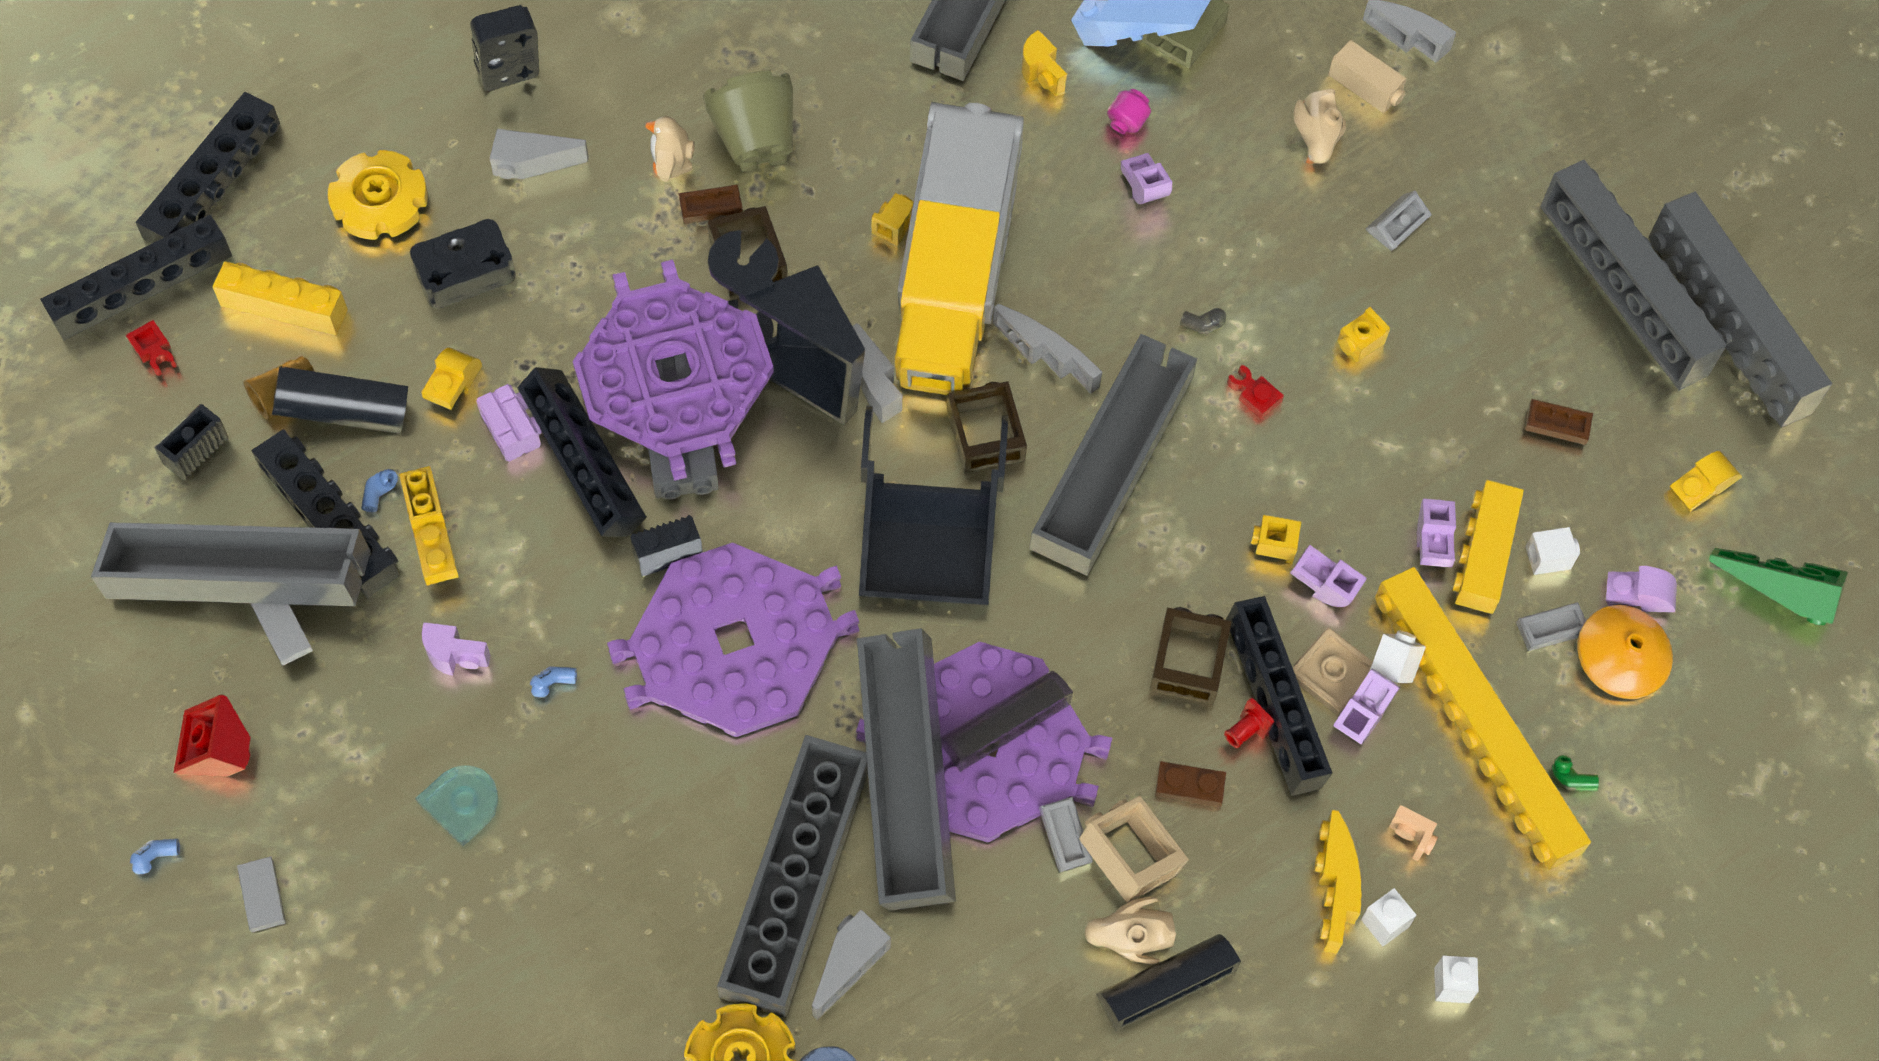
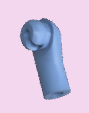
(376, 487)
(541, 681)
(151, 850)

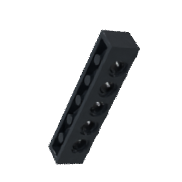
(223, 154)
(136, 277)
(282, 451)
(581, 452)
(1280, 695)

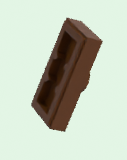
(710, 203)
(1558, 421)

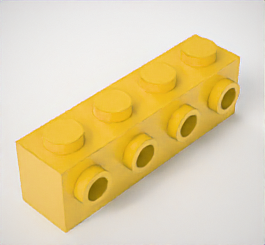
(280, 297)
(1488, 547)

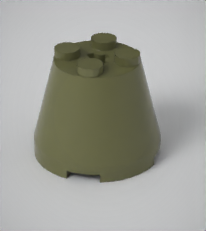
(754, 117)

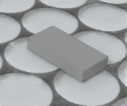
(1551, 626)
(1063, 832)
(261, 894)

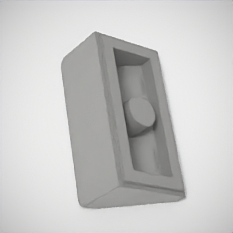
(1399, 220)

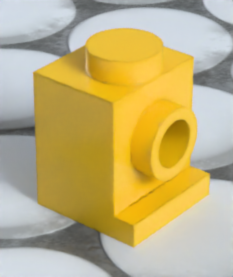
(893, 219)
(1363, 335)
(1277, 538)

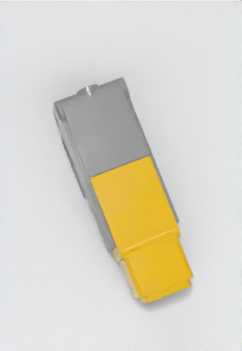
(955, 243)

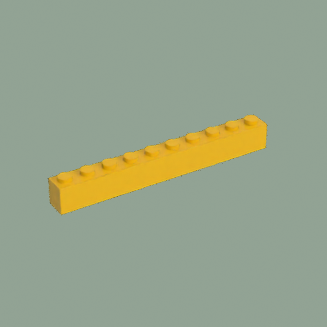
(1484, 721)

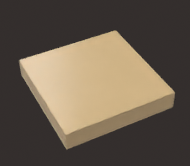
(1332, 670)

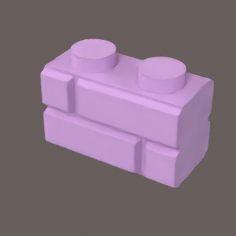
(508, 422)

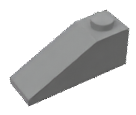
(532, 154)
(853, 953)

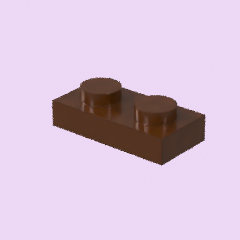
(1190, 784)

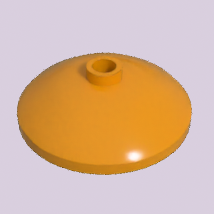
(1612, 660)

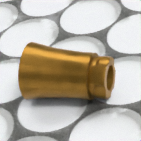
(262, 387)

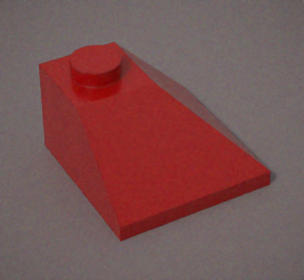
(212, 740)

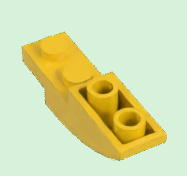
(428, 525)
(1342, 876)

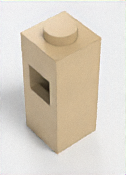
(1367, 77)

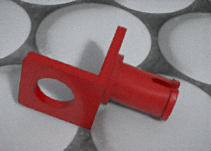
(1253, 721)

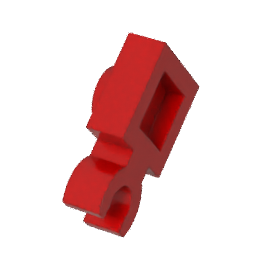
(151, 345)
(1256, 395)

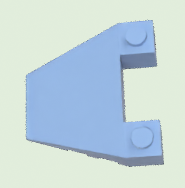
(1111, 20)

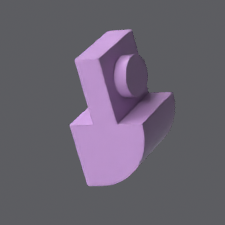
(1146, 178)
(1436, 532)
(1332, 582)
(1648, 588)
(447, 649)
(1366, 706)

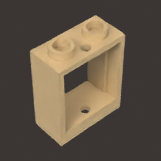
(1152, 834)

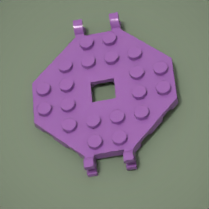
(683, 415)
(754, 684)
(1026, 771)

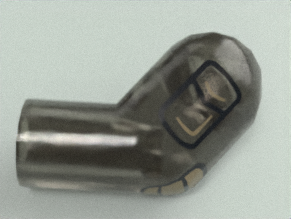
(1206, 322)

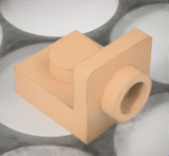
(1415, 827)

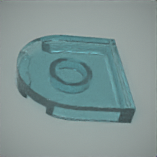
(461, 801)

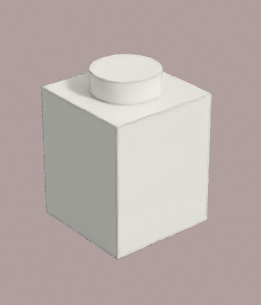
(1552, 550)
(1398, 657)
(1388, 917)
(1456, 979)

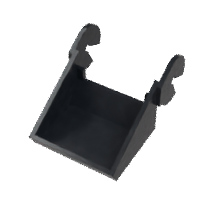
(815, 343)
(928, 538)

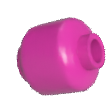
(1129, 111)

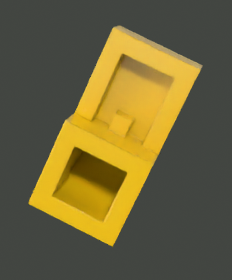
(1040, 63)
(452, 375)
(1708, 478)

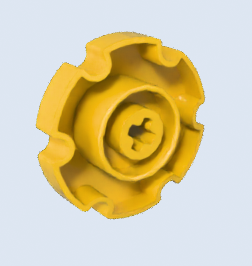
(377, 194)
(741, 1034)

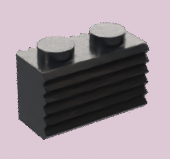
(191, 441)
(665, 544)

